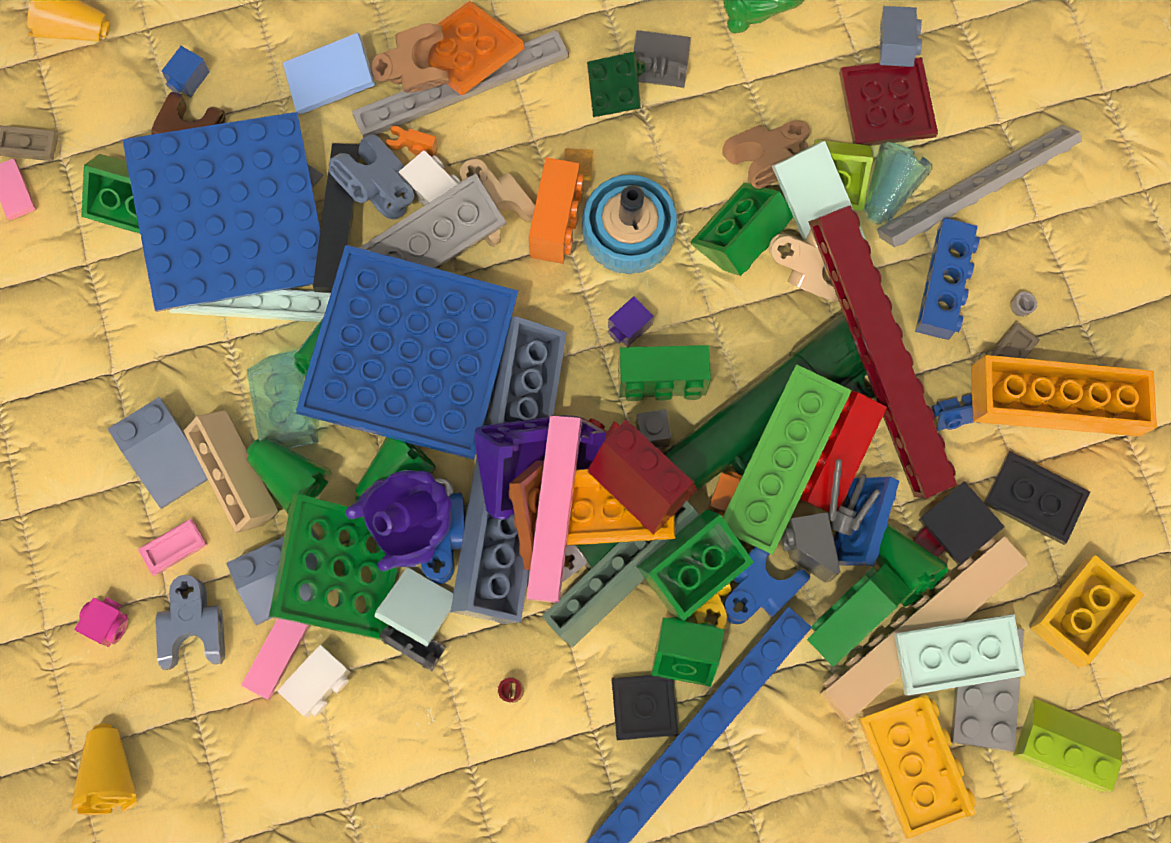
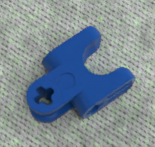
(452, 541)
(759, 590)

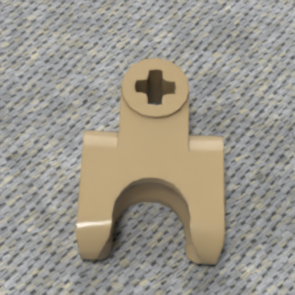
(504, 192)
(805, 262)

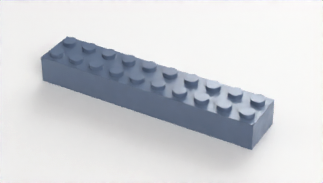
(490, 568)

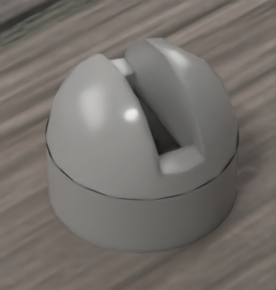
(1023, 304)

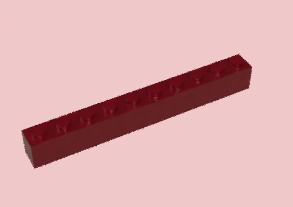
(883, 352)

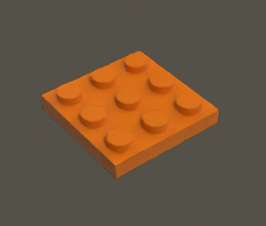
(472, 47)

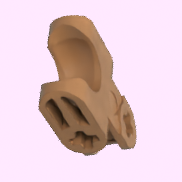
(410, 61)
(766, 149)

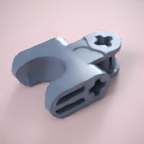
(376, 180)
(189, 618)

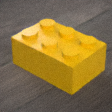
(1086, 611)

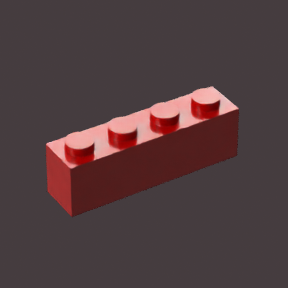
(846, 442)

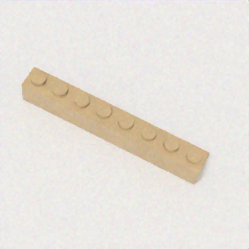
(951, 604)

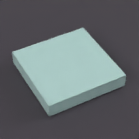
(416, 607)

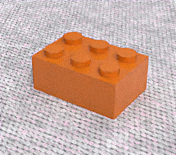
(556, 210)

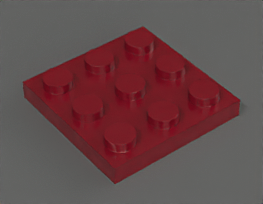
(888, 103)

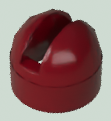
(505, 690)

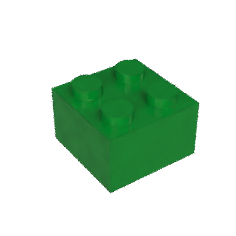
(687, 651)

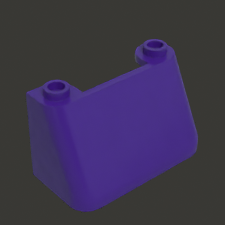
(512, 447)

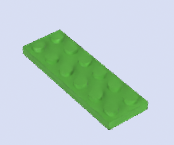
(785, 458)

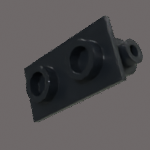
(425, 656)

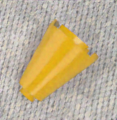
(66, 20)
(103, 774)

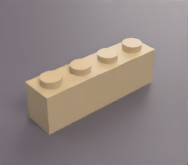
(228, 471)

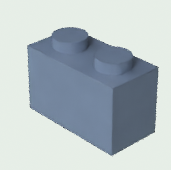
(899, 36)

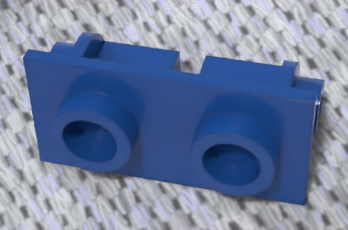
(952, 414)

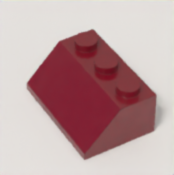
(641, 477)

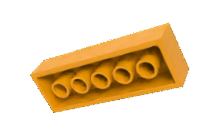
(1063, 396)

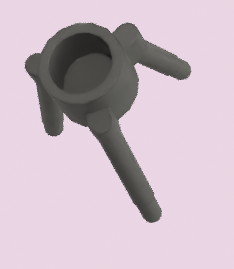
(845, 518)

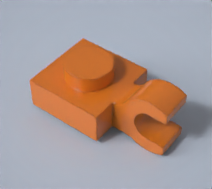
(414, 140)

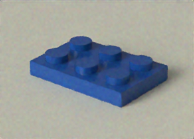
(864, 544)

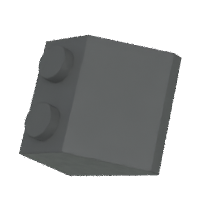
(812, 545)

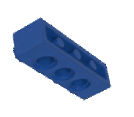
(931, 318)

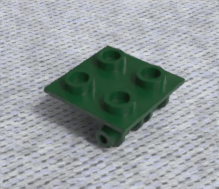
(615, 84)

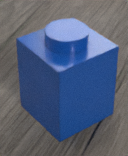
(185, 71)

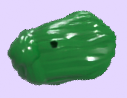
(748, 12)

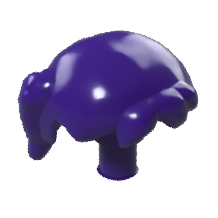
(405, 517)

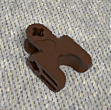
(172, 112)

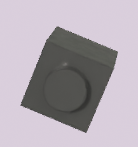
(654, 427)

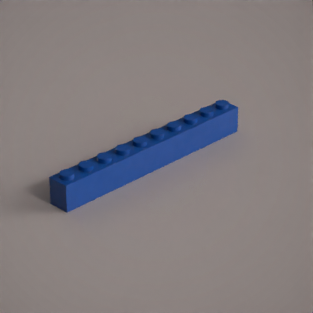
(703, 730)

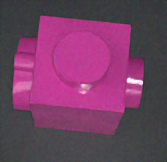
(102, 621)

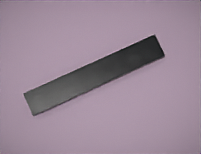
(335, 225)

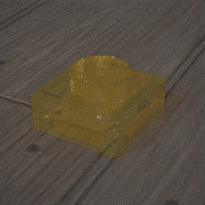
(583, 157)

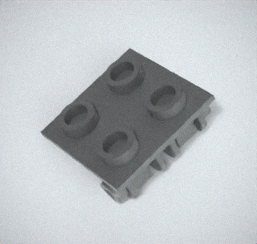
(663, 56)

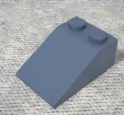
(159, 452)

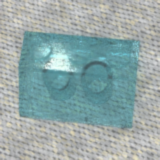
(275, 395)

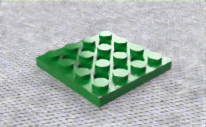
(293, 572)

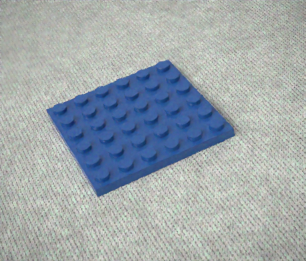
(224, 210)
(407, 352)

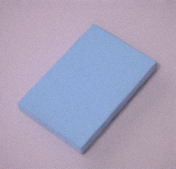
(328, 73)

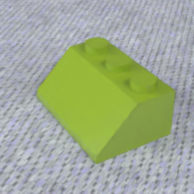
(1070, 746)

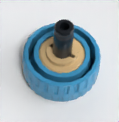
(629, 224)

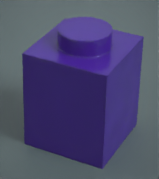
(629, 322)

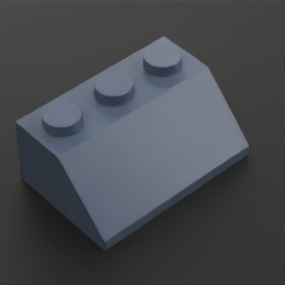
(256, 577)

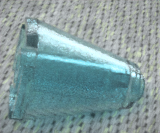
(893, 181)

